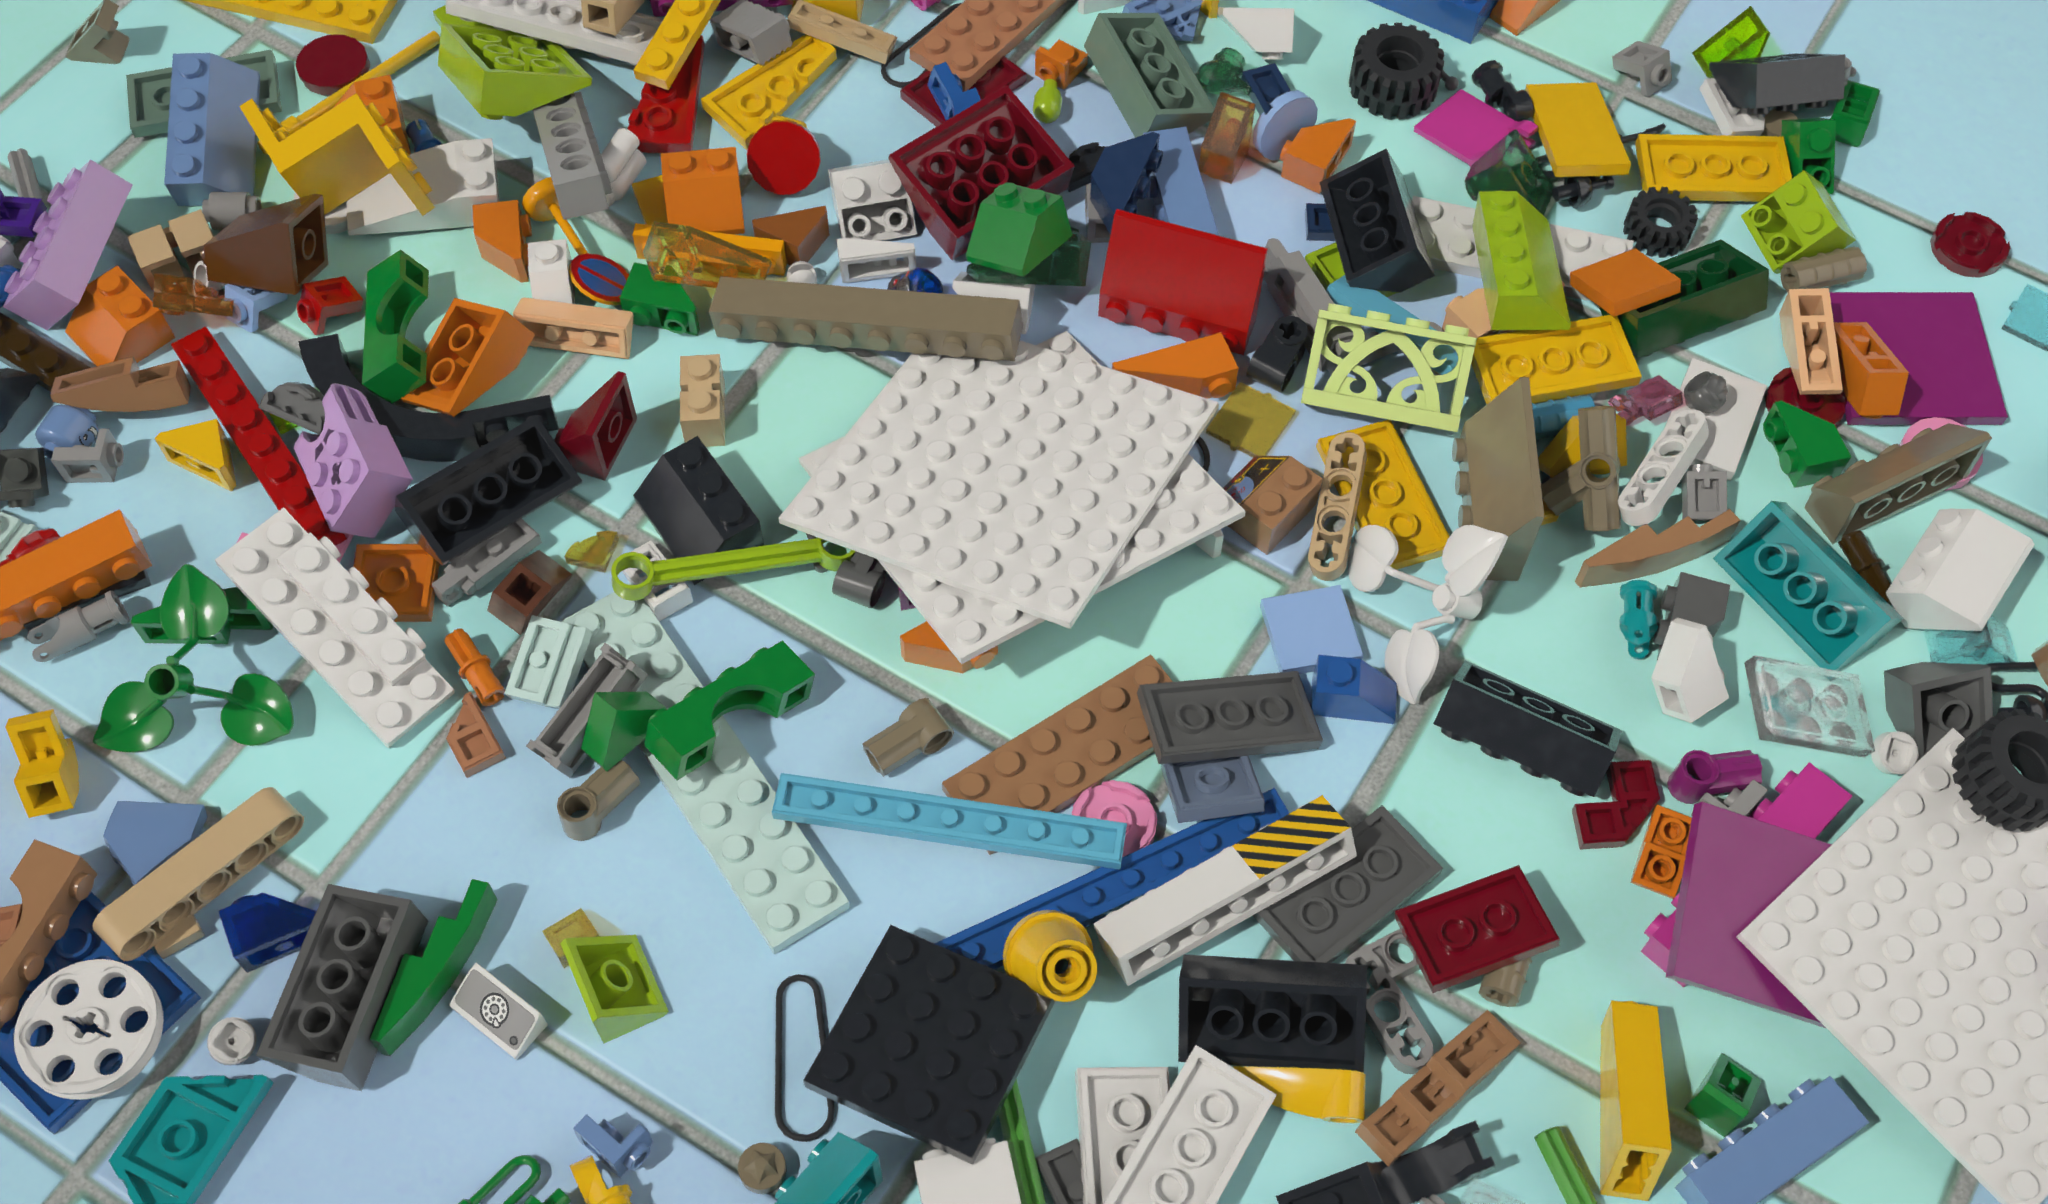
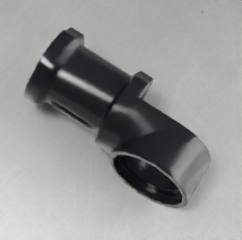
(1502, 93)

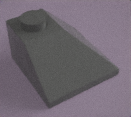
(1936, 697)

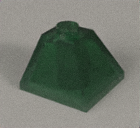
(1511, 168)

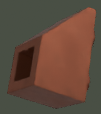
(527, 590)

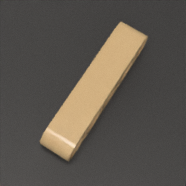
(197, 873)

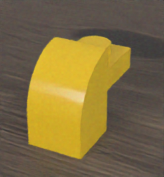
(48, 763)

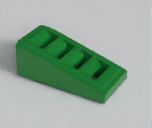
(1854, 113)

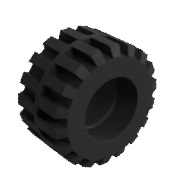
(1396, 70)
(1993, 782)

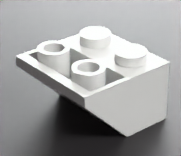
(871, 202)

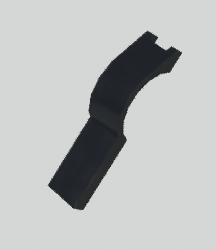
(1415, 1175)

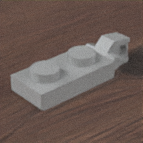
(485, 562)

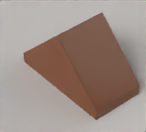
(801, 231)

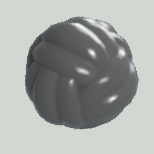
(1706, 392)

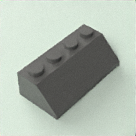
(341, 986)

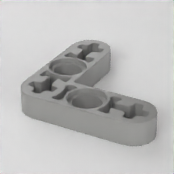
(1386, 974)

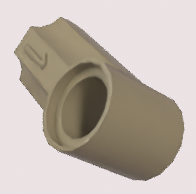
(916, 732)
(598, 796)

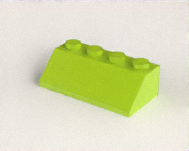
(1518, 264)

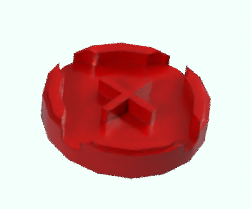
(783, 157)

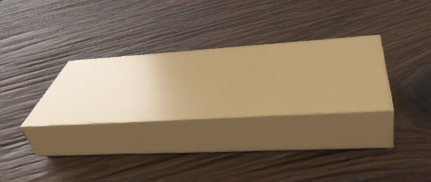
(841, 31)

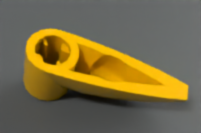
(1314, 1092)

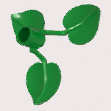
(134, 710)

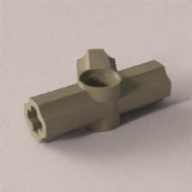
(1577, 483)

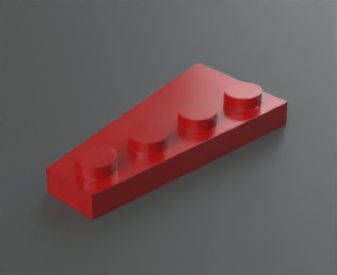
(668, 117)

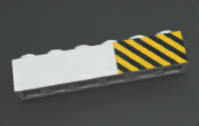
(1225, 889)

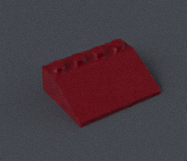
(971, 156)

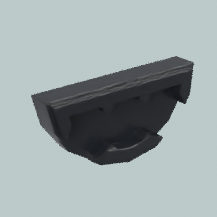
(1085, 160)

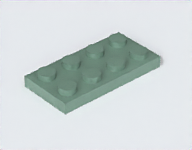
(151, 93)

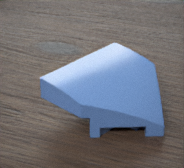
(1178, 15)
(150, 833)

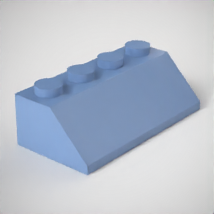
(208, 133)

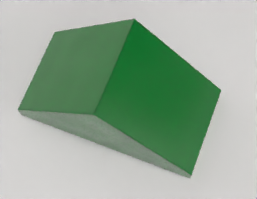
(617, 725)
(1724, 1095)

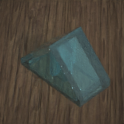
(1971, 647)

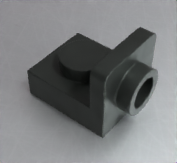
(23, 476)

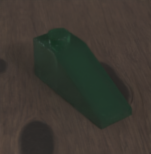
(1063, 267)

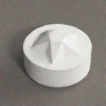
(1894, 752)
(231, 1041)

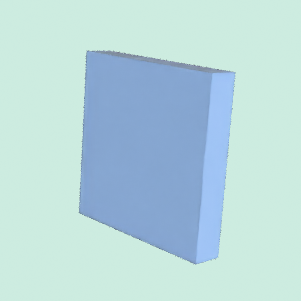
(1309, 625)

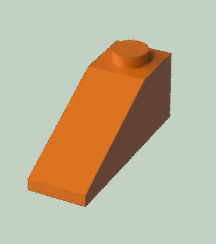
(1197, 367)
(1869, 371)

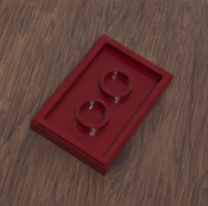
(921, 99)
(1476, 928)

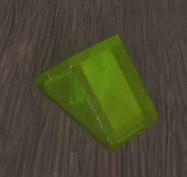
(1737, 40)

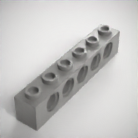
(573, 156)

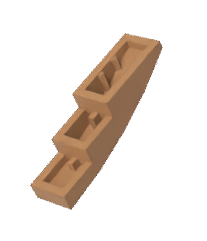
(1647, 553)
(1437, 1087)

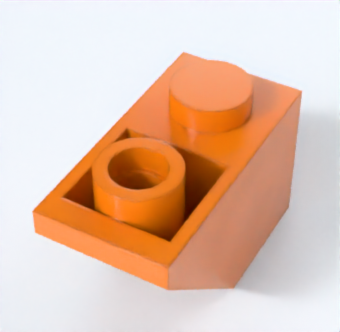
(502, 235)

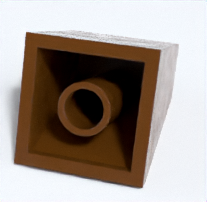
(271, 247)

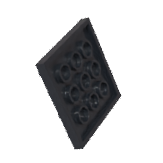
(930, 1043)

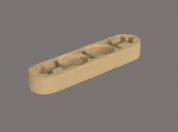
(1335, 505)

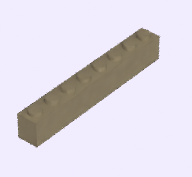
(867, 318)

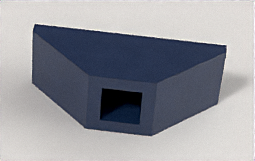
(1124, 175)

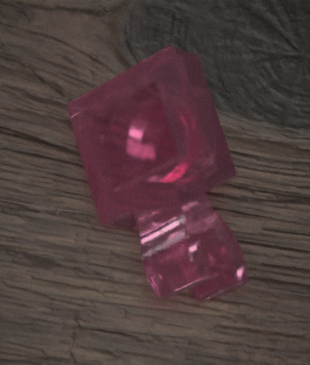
(1647, 399)

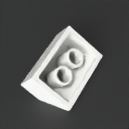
(1958, 571)

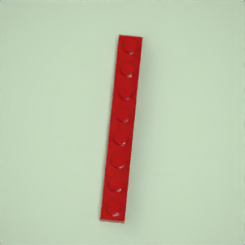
(252, 432)

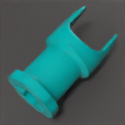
(1638, 624)

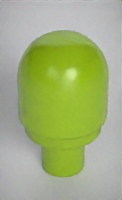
(1047, 102)

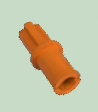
(475, 668)

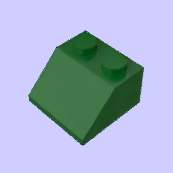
(1018, 229)

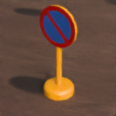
(591, 273)

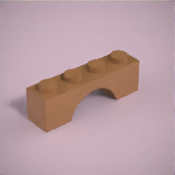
(50, 889)

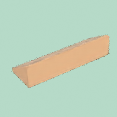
(577, 327)

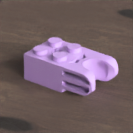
(352, 464)

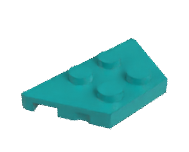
(185, 1136)

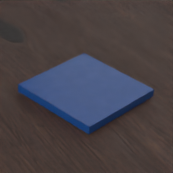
(79, 945)

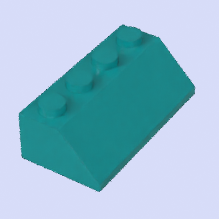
(1807, 587)
(837, 1174)

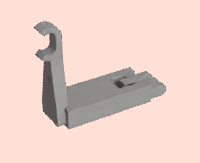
(1302, 295)

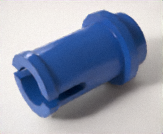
(423, 138)

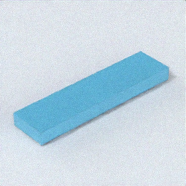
(1372, 300)

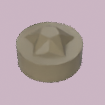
(762, 1168)

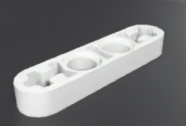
(1631, 502)

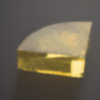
(594, 551)

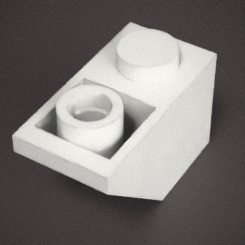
(1688, 672)

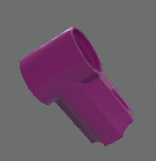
(1713, 773)

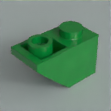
(1811, 148)
(658, 303)
(1805, 444)

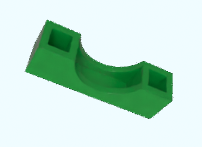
(392, 297)
(768, 682)

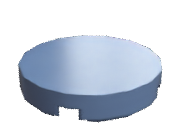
(1283, 122)

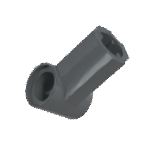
(860, 580)

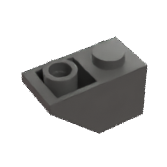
(1693, 600)

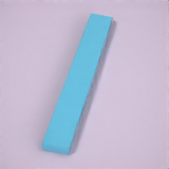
(950, 821)

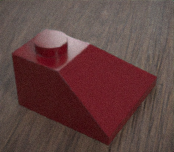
(599, 428)

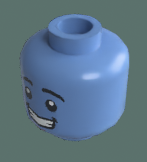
(66, 428)

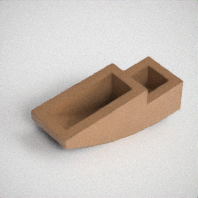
(124, 387)

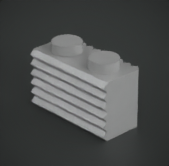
(752, 31)

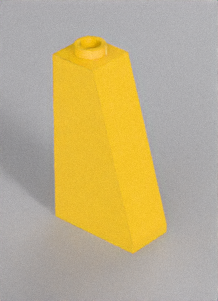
(1632, 1102)

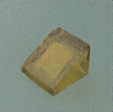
(572, 926)

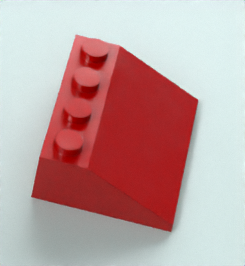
(1181, 280)

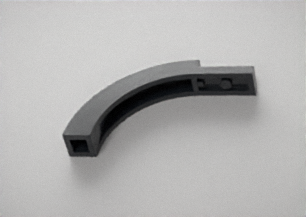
(418, 433)

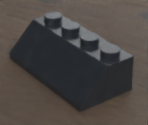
(1376, 226)
(486, 491)
(1528, 729)
(1273, 1012)

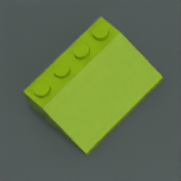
(507, 70)

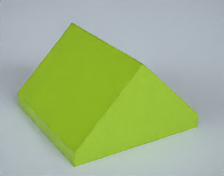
(614, 983)

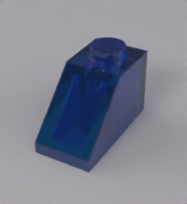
(264, 929)

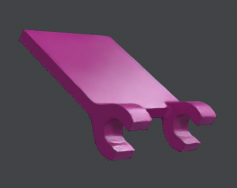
(1470, 127)

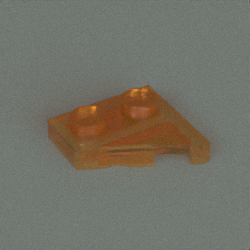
(182, 294)

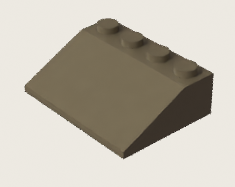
(1502, 476)

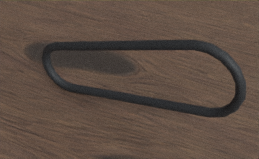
(910, 42)
(778, 1058)

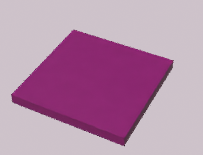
(1941, 348)
(1727, 880)

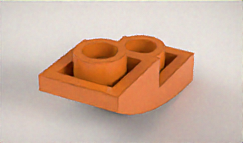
(1662, 852)

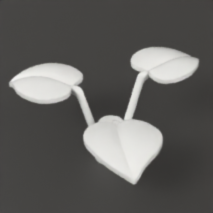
(1467, 558)

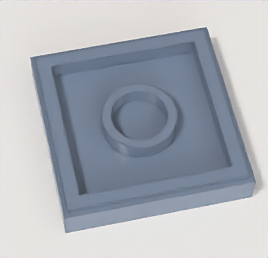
(1213, 788)

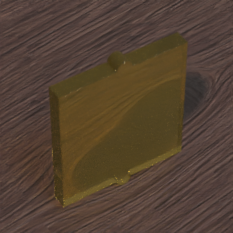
(1250, 421)

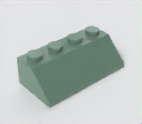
(1147, 73)

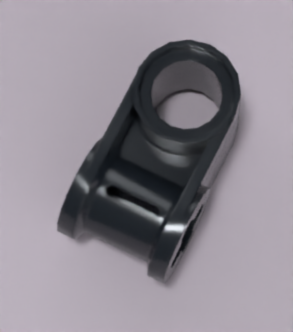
(1279, 353)

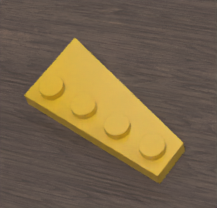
(769, 88)

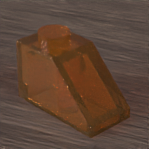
(1227, 138)

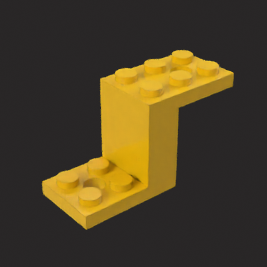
(339, 153)

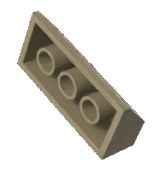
(1895, 479)

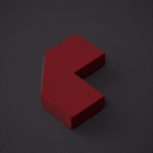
(1613, 823)

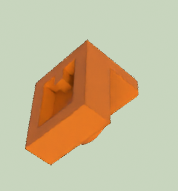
(1060, 63)

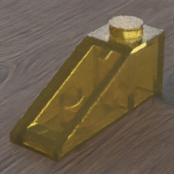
(697, 258)

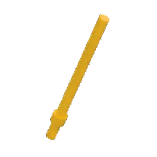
(387, 67)

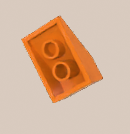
(469, 356)

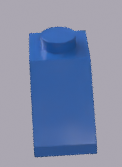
(1352, 690)

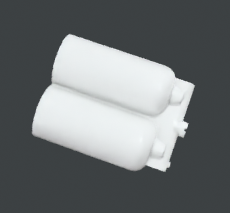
(622, 163)

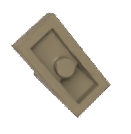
(98, 38)

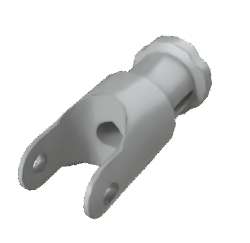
(77, 627)

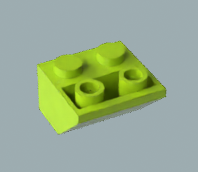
(1797, 222)

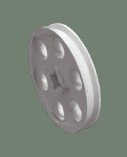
(88, 1049)

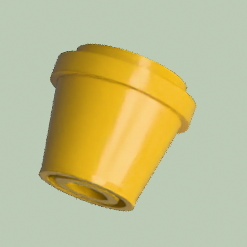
(1039, 944)

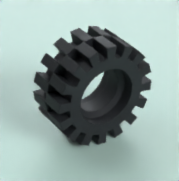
(1662, 206)

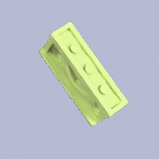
(1426, 407)

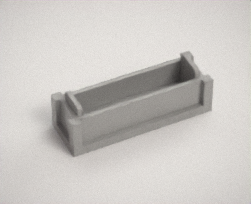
(564, 734)

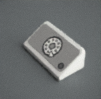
(497, 1011)

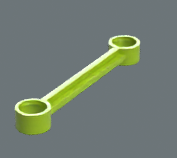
(720, 564)

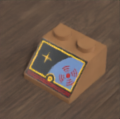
(1275, 498)

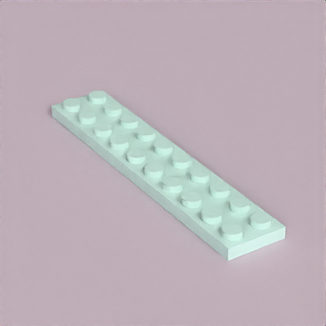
(726, 798)

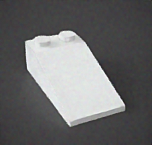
(457, 172)

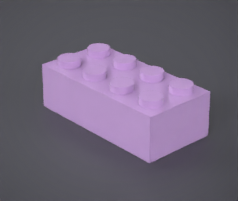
(66, 245)

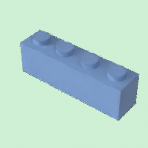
(1179, 185)
(1776, 1149)

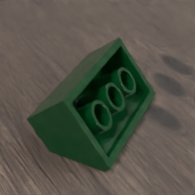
(1715, 290)

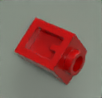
(325, 300)

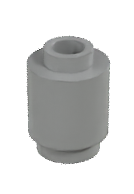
(225, 207)

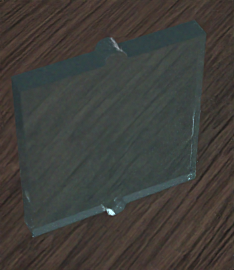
(2029, 317)

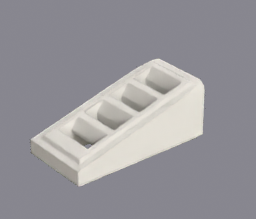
(873, 259)
(667, 602)

